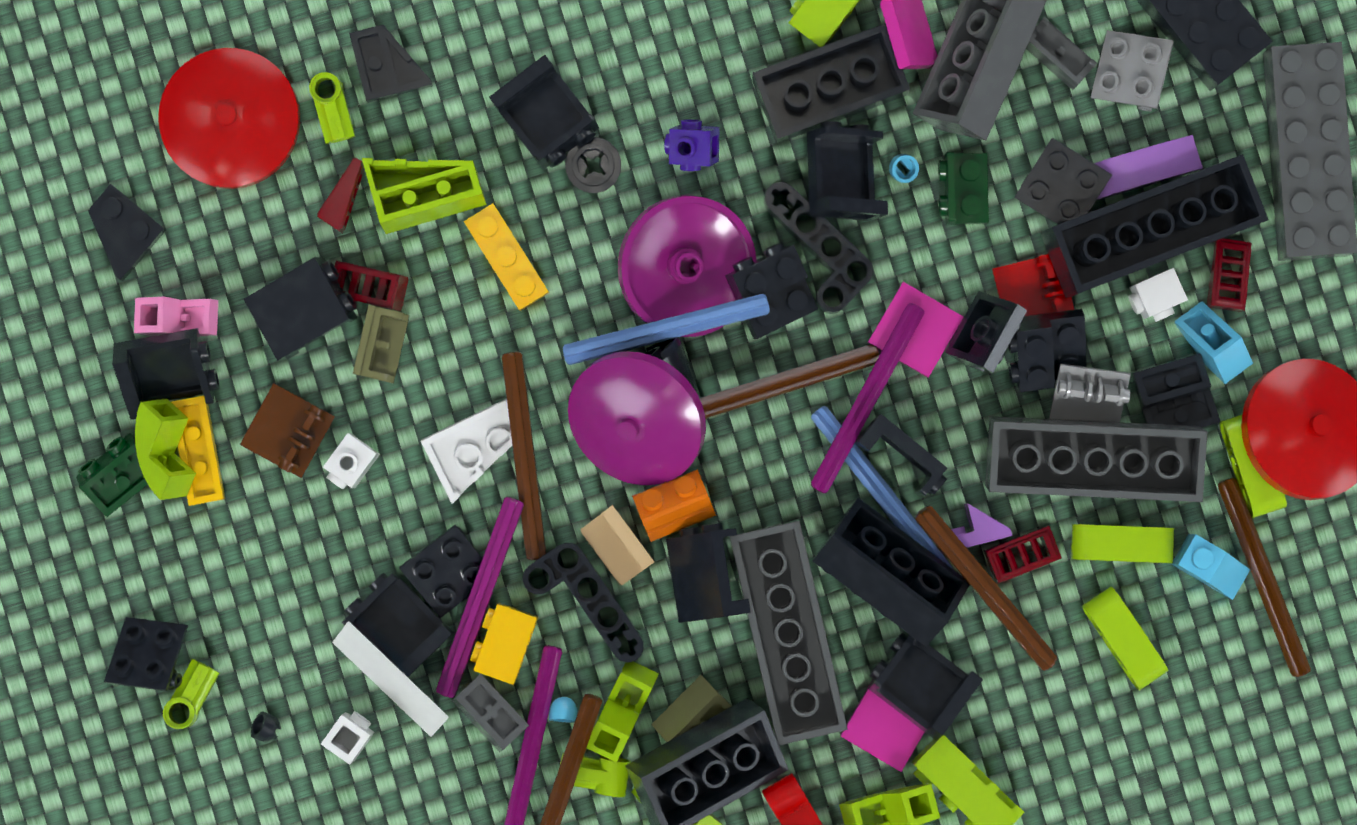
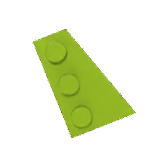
(820, 18)
(421, 191)
(964, 785)

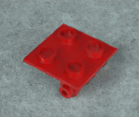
(1032, 286)

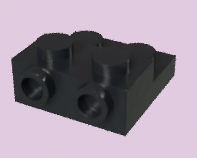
(781, 279)
(986, 332)
(1043, 345)

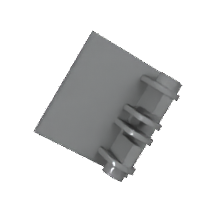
(1132, 69)
(1089, 394)

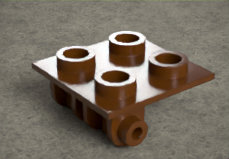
(287, 430)

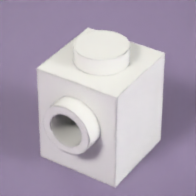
(1157, 295)
(350, 462)
(348, 736)

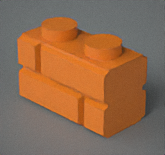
(674, 505)

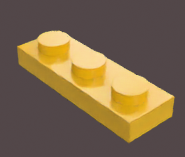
(506, 257)
(199, 452)

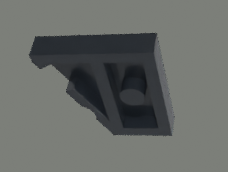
(385, 65)
(123, 230)

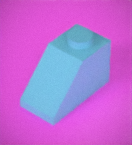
(1216, 341)
(1211, 565)

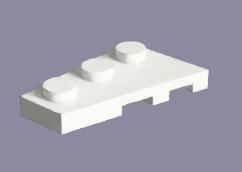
(469, 447)

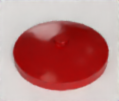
(229, 118)
(1303, 429)

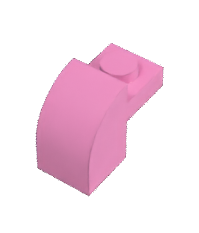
(170, 315)

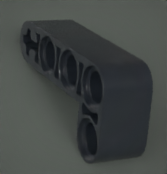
(812, 242)
(590, 605)

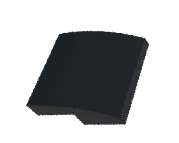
(1177, 394)

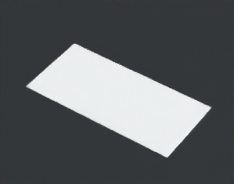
(390, 679)

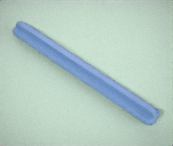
(666, 329)
(876, 484)

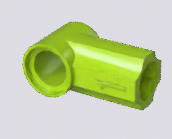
(332, 111)
(192, 692)
(603, 776)

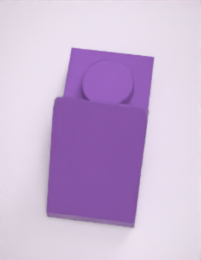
(982, 527)

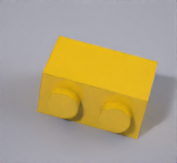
(504, 643)

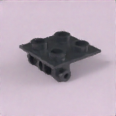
(1062, 184)
(444, 570)
(147, 655)

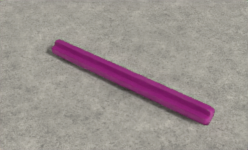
(867, 398)
(479, 597)
(533, 735)

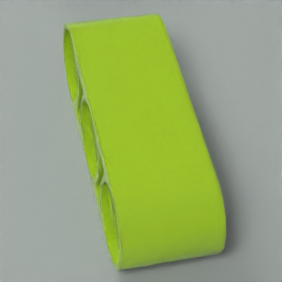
(1258, 494)
(1122, 543)
(1125, 638)

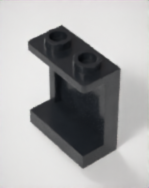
(544, 113)
(843, 172)
(301, 307)
(164, 368)
(908, 448)
(702, 574)
(398, 623)
(923, 685)

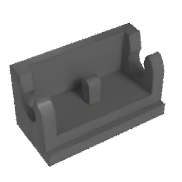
(1059, 54)
(490, 713)

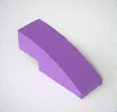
(1150, 166)

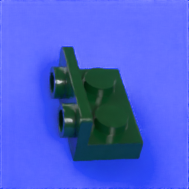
(965, 188)
(113, 476)

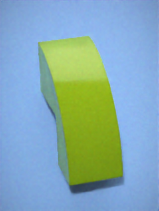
(156, 440)
(622, 710)
(894, 807)

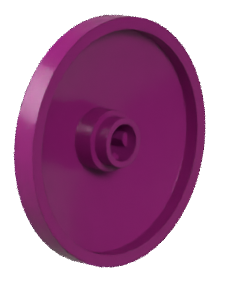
(680, 256)
(636, 418)

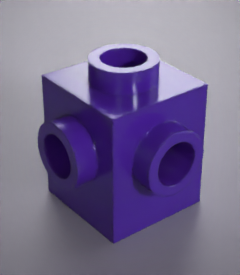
(692, 145)

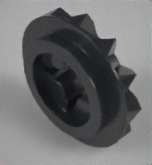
(609, 163)

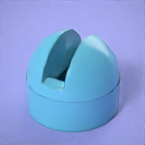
(909, 163)
(563, 710)

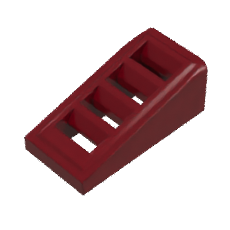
(339, 203)
(396, 291)
(1225, 303)
(995, 563)

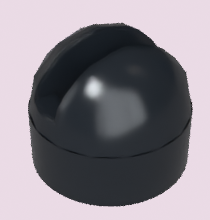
(264, 727)

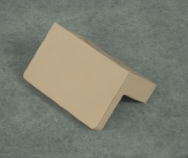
(617, 545)

